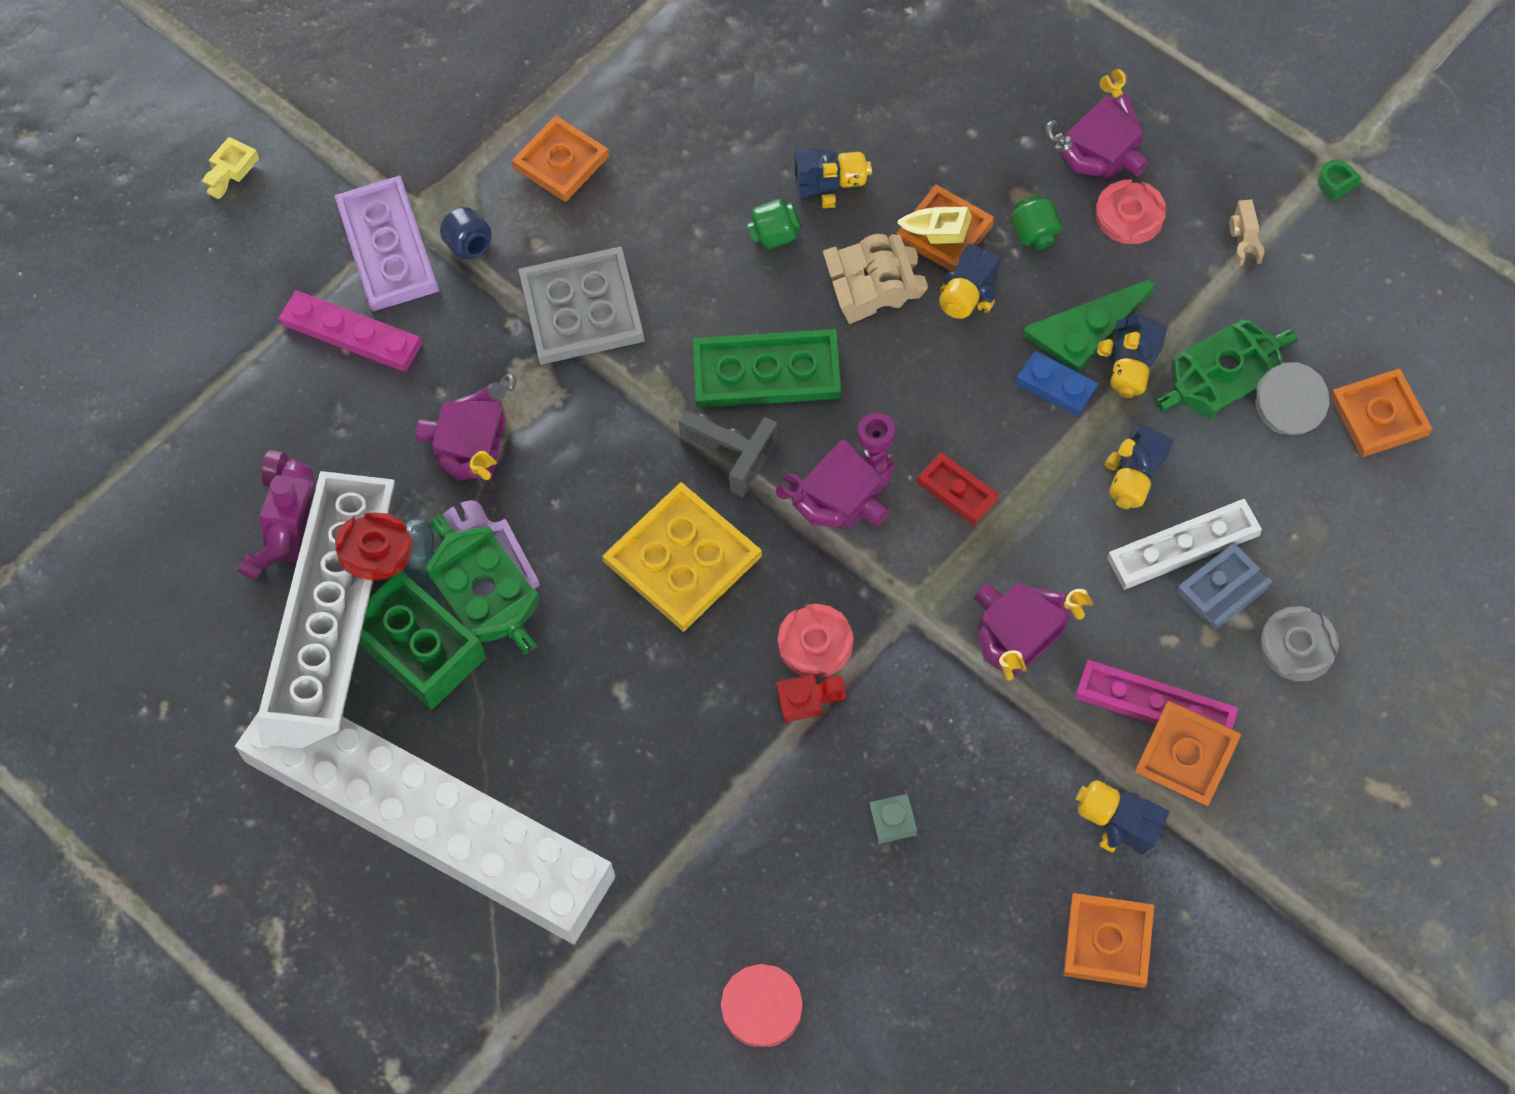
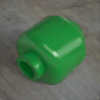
(1036, 222)
(774, 224)

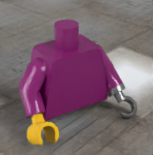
(1106, 136)
(469, 432)

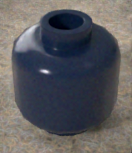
(465, 233)

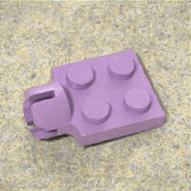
(477, 518)

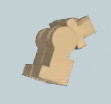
(874, 275)

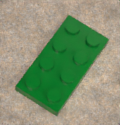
(766, 368)

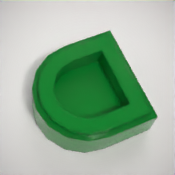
(1337, 179)

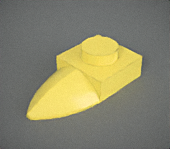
(939, 224)

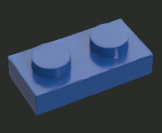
(1057, 384)

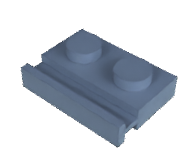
(1224, 586)

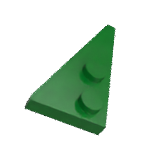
(1076, 333)

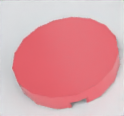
(1130, 212)
(815, 641)
(761, 1006)

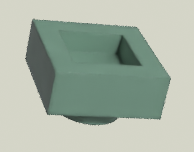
(892, 818)

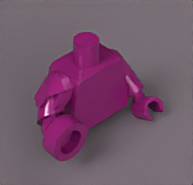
(844, 483)
(283, 512)

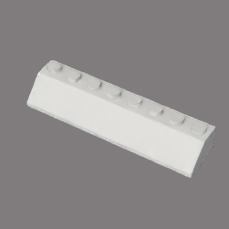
(320, 620)

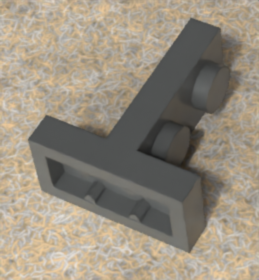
(731, 446)

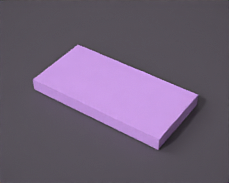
(386, 243)

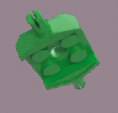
(1207, 385)
(478, 556)

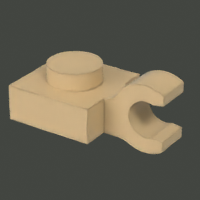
(1246, 228)

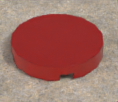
(373, 546)

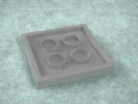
(581, 305)

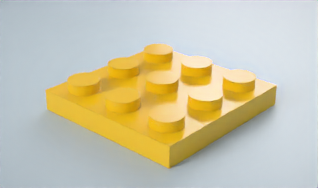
(682, 556)

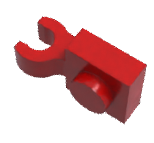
(803, 698)

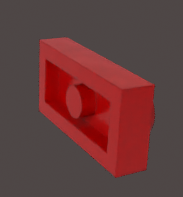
(957, 489)

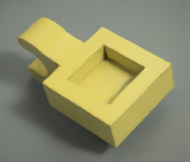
(229, 162)

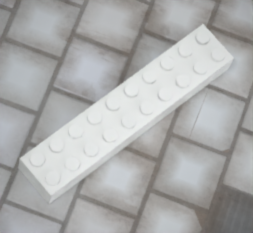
(442, 823)

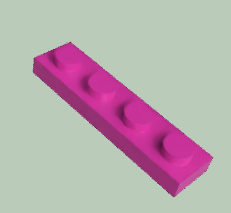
(350, 331)
(1144, 697)

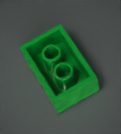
(418, 640)

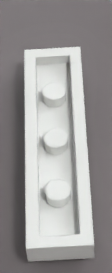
(1184, 544)

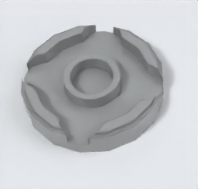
(1292, 399)
(1298, 644)

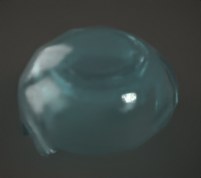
(422, 547)

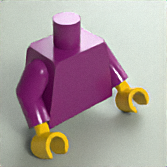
(1023, 623)

